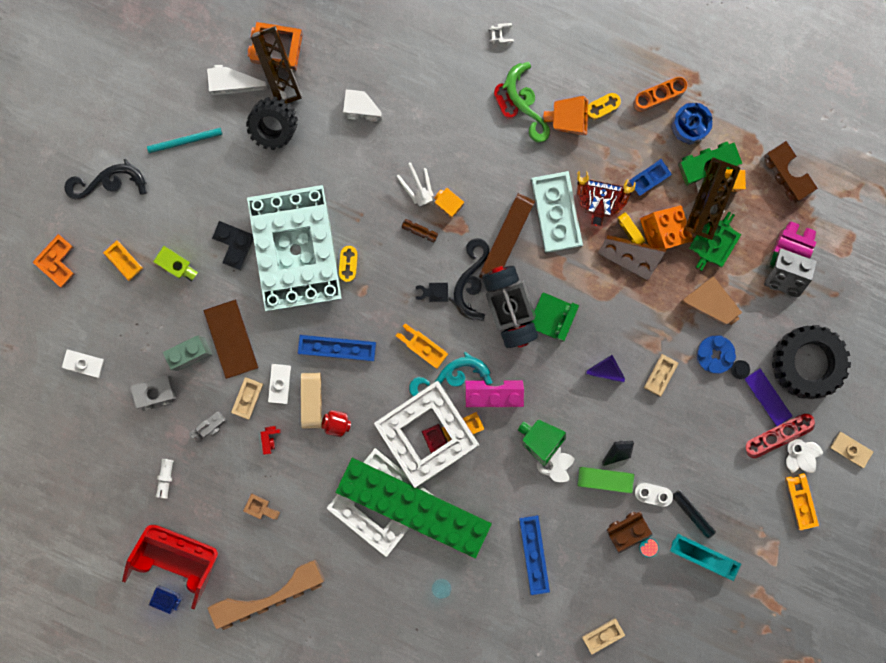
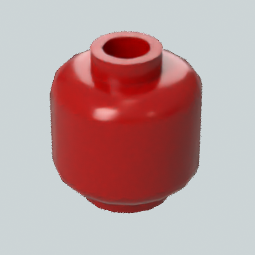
(335, 423)

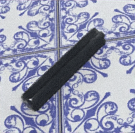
(693, 514)

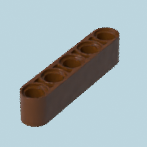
(508, 233)

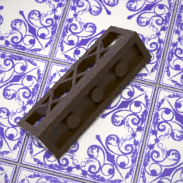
(269, 68)
(708, 197)

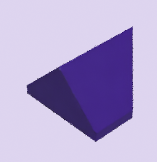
(607, 369)

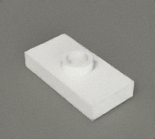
(83, 363)
(279, 383)

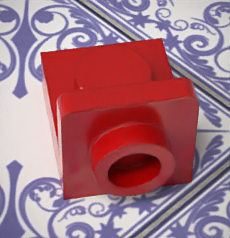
(268, 443)

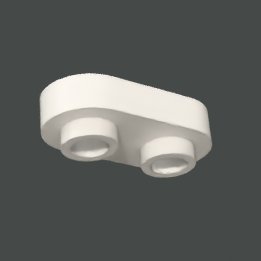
(653, 495)

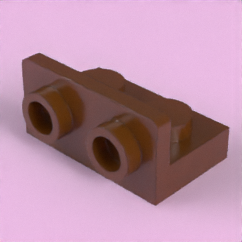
(629, 531)

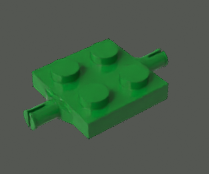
(719, 247)

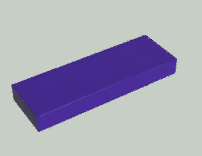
(768, 397)

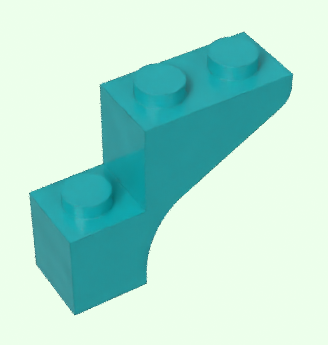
(705, 557)

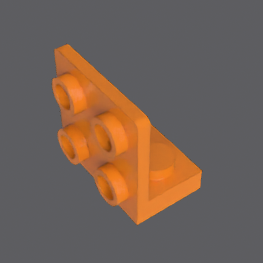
(666, 228)

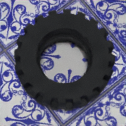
(836, 356)

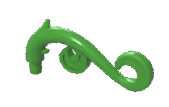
(529, 98)

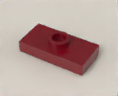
(434, 437)

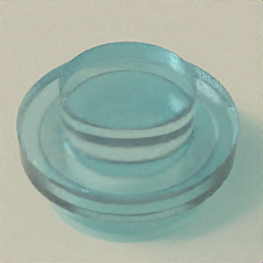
(441, 588)

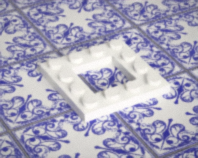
(462, 440)
(382, 539)

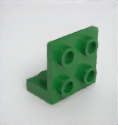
(554, 316)

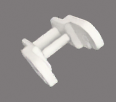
(499, 27)

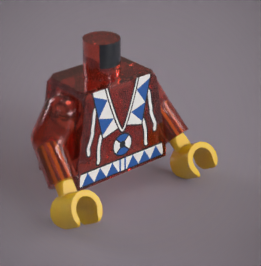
(601, 198)

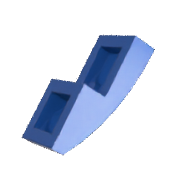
(650, 177)

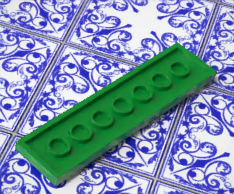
(413, 507)

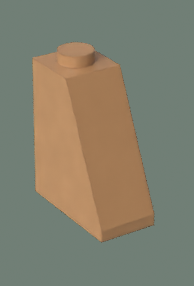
(713, 302)

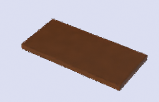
(230, 339)

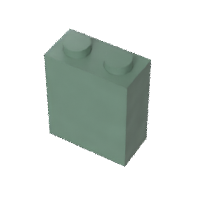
(187, 353)

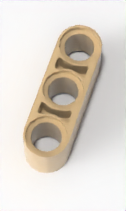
(311, 401)

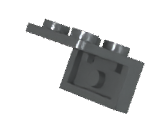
(791, 273)

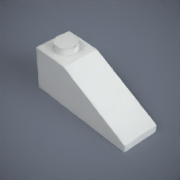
(226, 80)

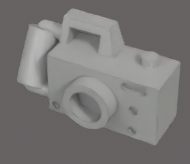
(208, 427)

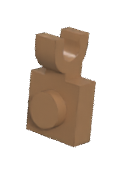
(258, 507)

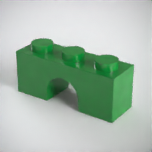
(693, 167)

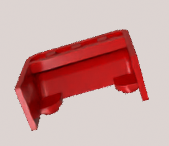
(175, 554)

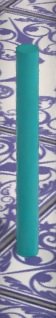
(184, 140)

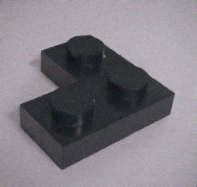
(238, 241)

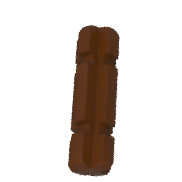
(419, 230)

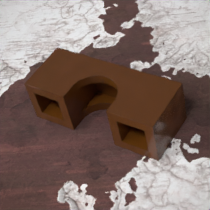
(795, 187)

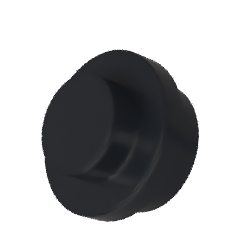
(740, 369)

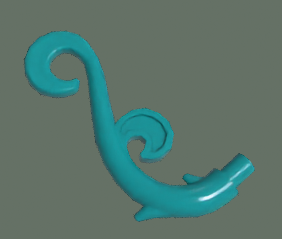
(470, 361)

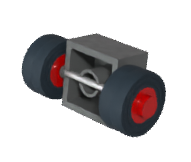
(510, 306)

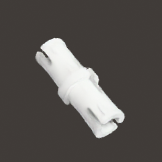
(164, 478)

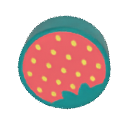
(649, 547)

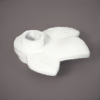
(804, 458)
(558, 466)

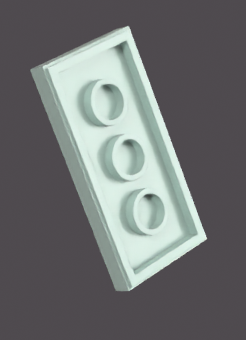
(556, 212)

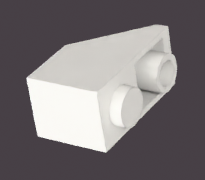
(358, 105)

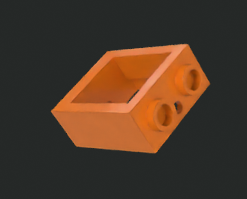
(295, 43)

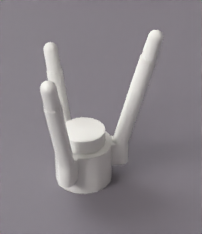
(422, 195)

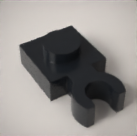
(436, 292)

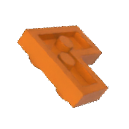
(50, 261)

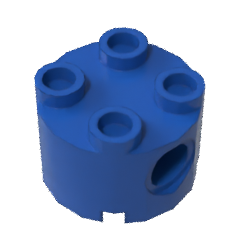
(692, 123)

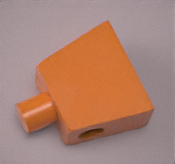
(569, 115)

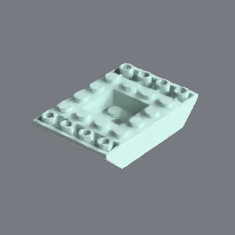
(290, 220)

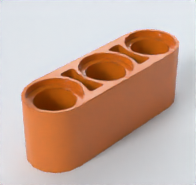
(666, 87)

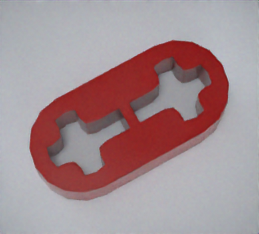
(502, 103)

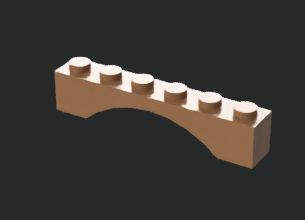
(231, 610)

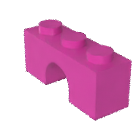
(506, 395)

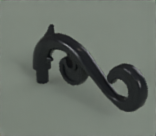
(128, 168)
(458, 301)

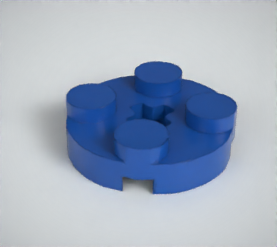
(720, 344)

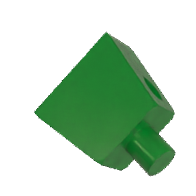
(542, 440)

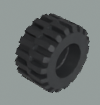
(265, 135)

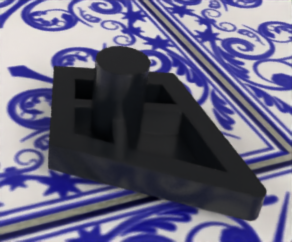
(618, 452)

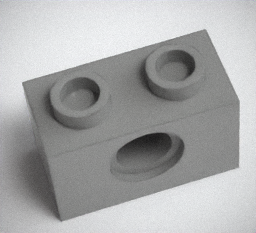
(142, 391)

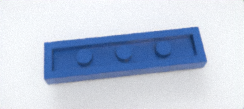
(337, 348)
(534, 555)

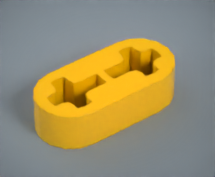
(605, 110)
(630, 229)
(343, 263)

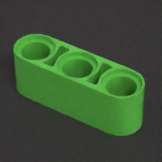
(605, 480)

